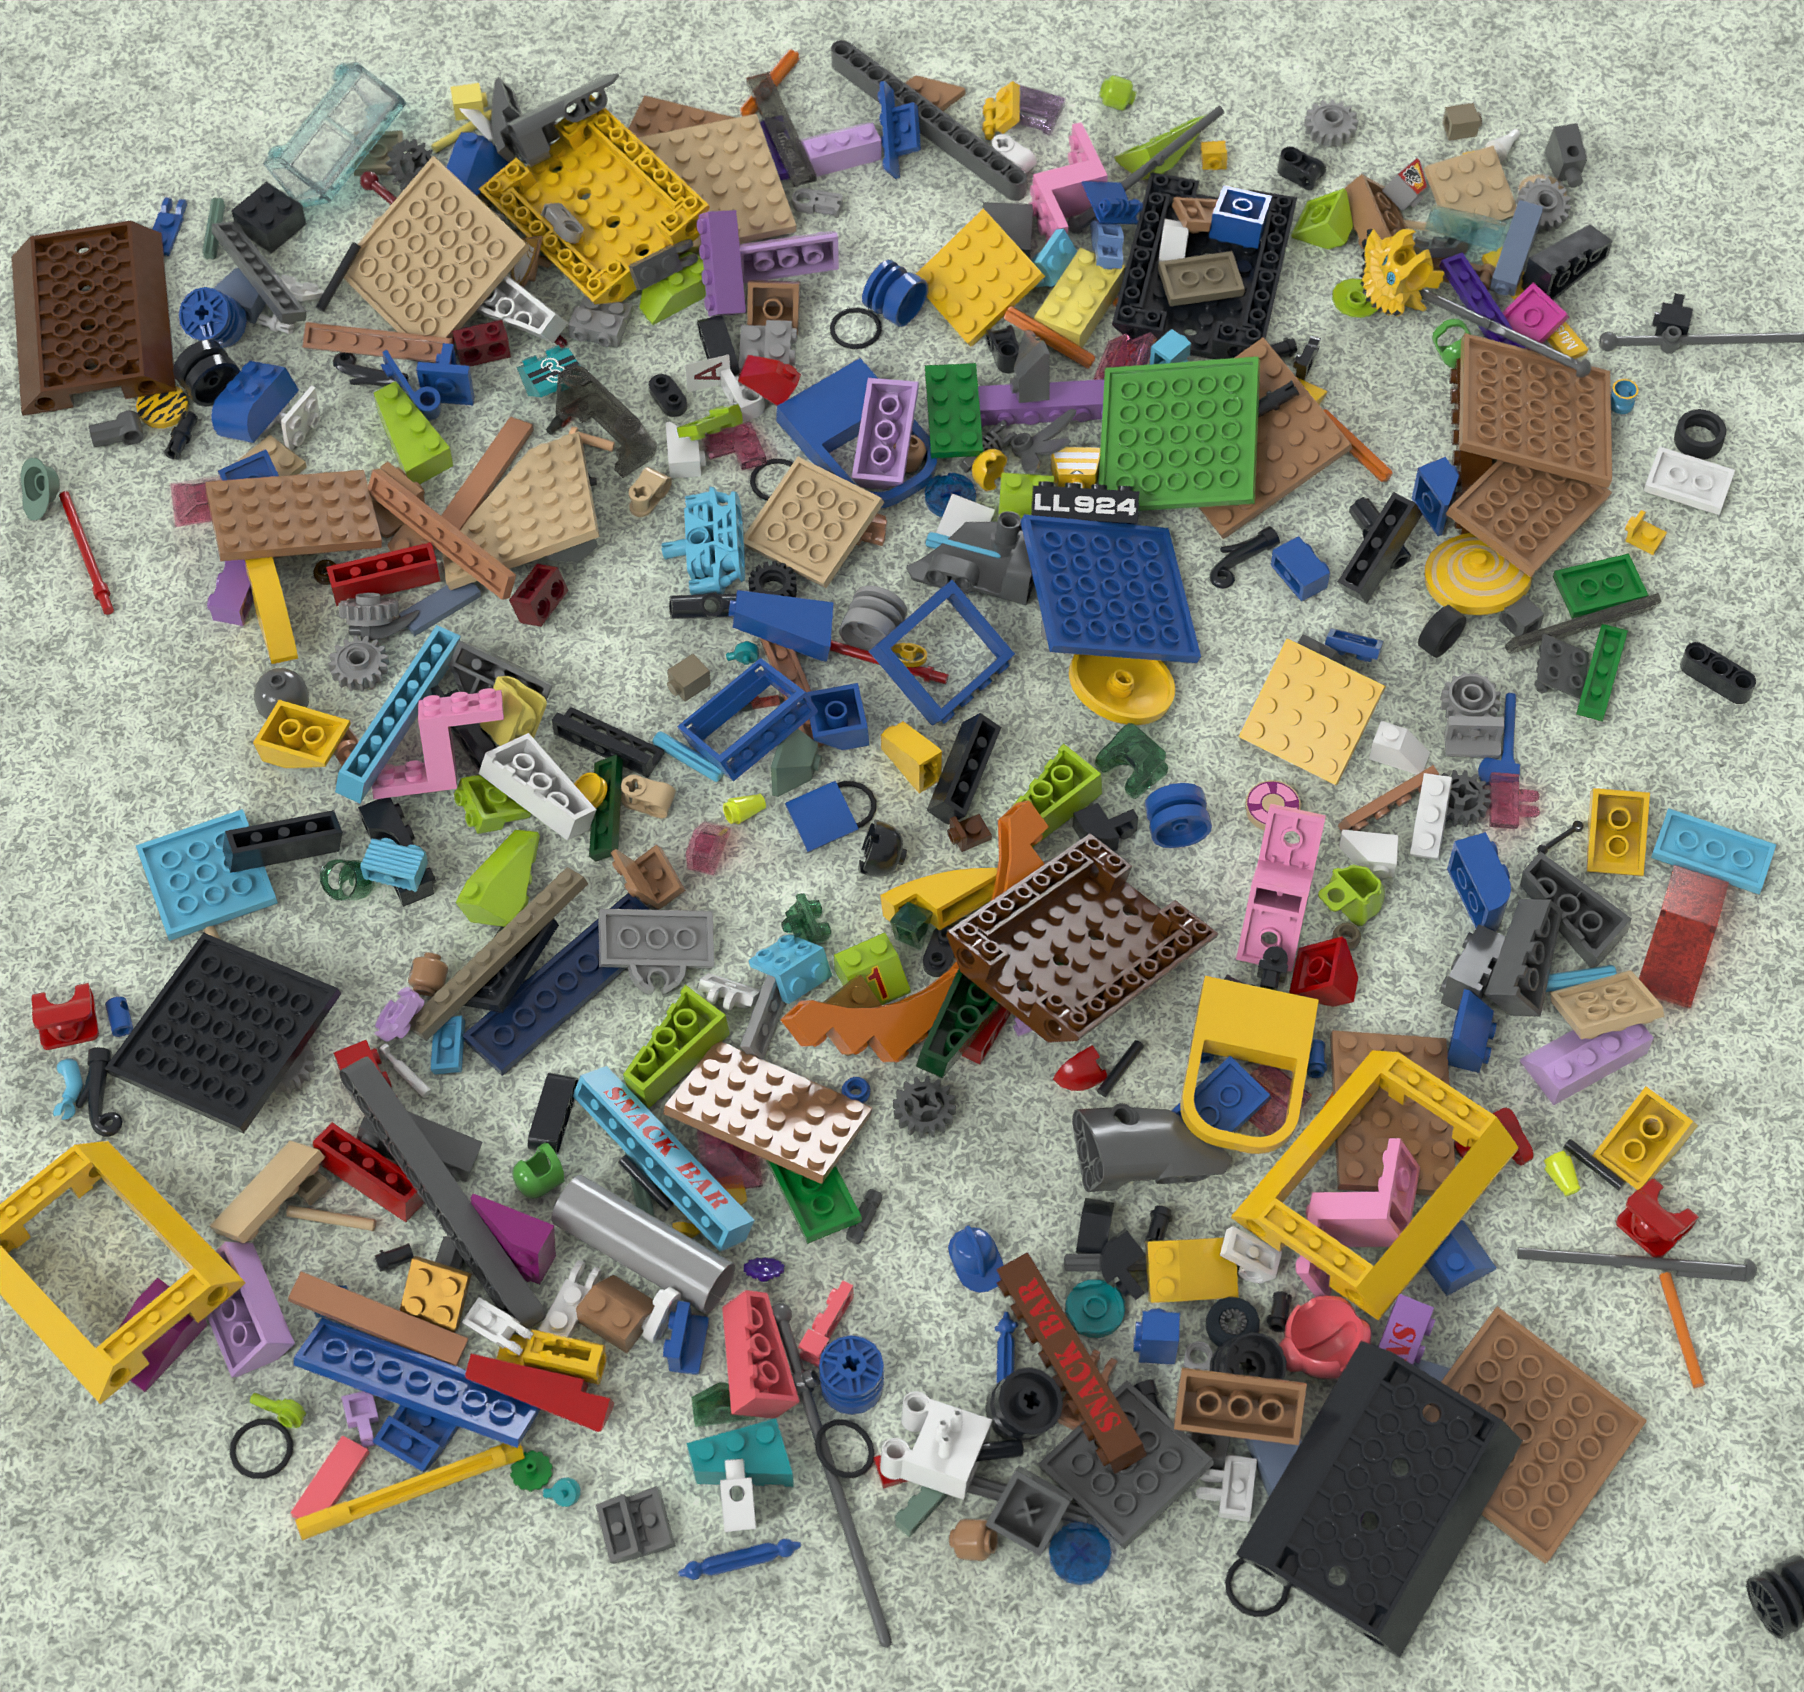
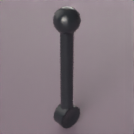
(1577, 826)

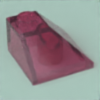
(190, 501)
(729, 1163)

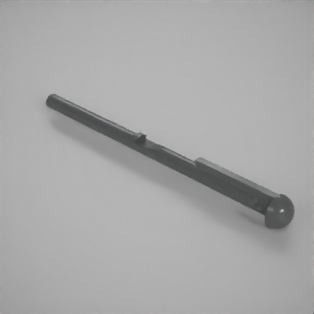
(1077, 225)
(1583, 368)
(1684, 1268)

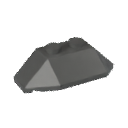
(479, 669)

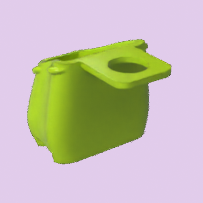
(1354, 892)

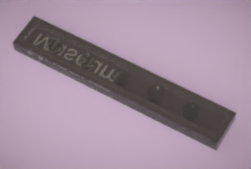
(781, 129)
(1584, 623)

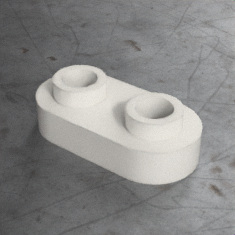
(657, 1323)

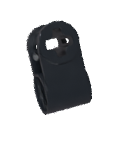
(1299, 168)
(1003, 348)

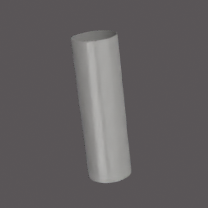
(642, 1243)

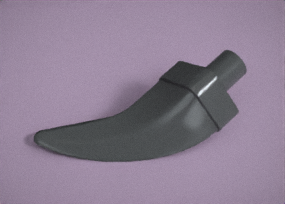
(383, 631)

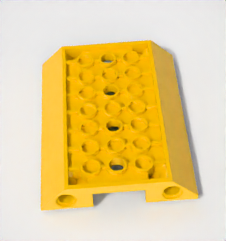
(624, 186)

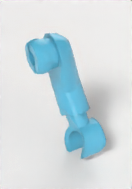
(70, 1071)

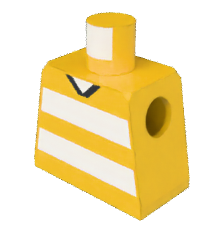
(1076, 466)

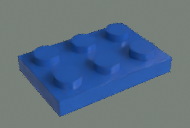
(1228, 1097)

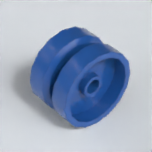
(1178, 815)

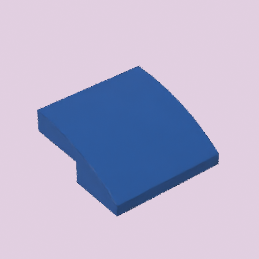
(821, 816)
(415, 1437)

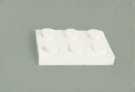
(1689, 480)

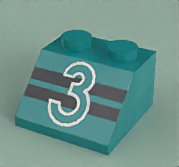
(541, 373)

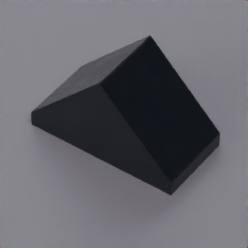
(1094, 1226)

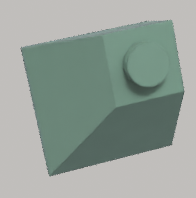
(794, 763)

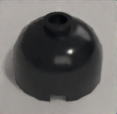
(882, 850)

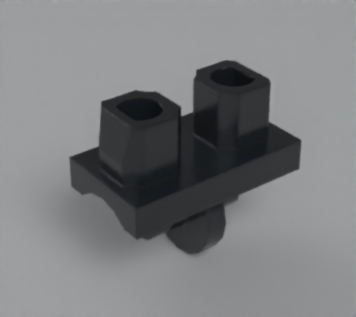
(1273, 968)

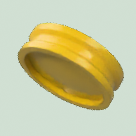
(592, 787)

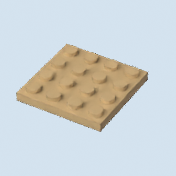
(812, 521)

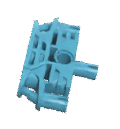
(711, 541)

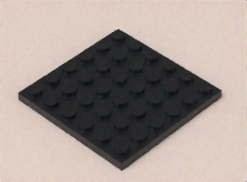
(223, 1032)

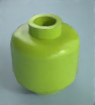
(1117, 92)

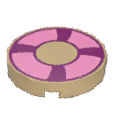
(1268, 793)

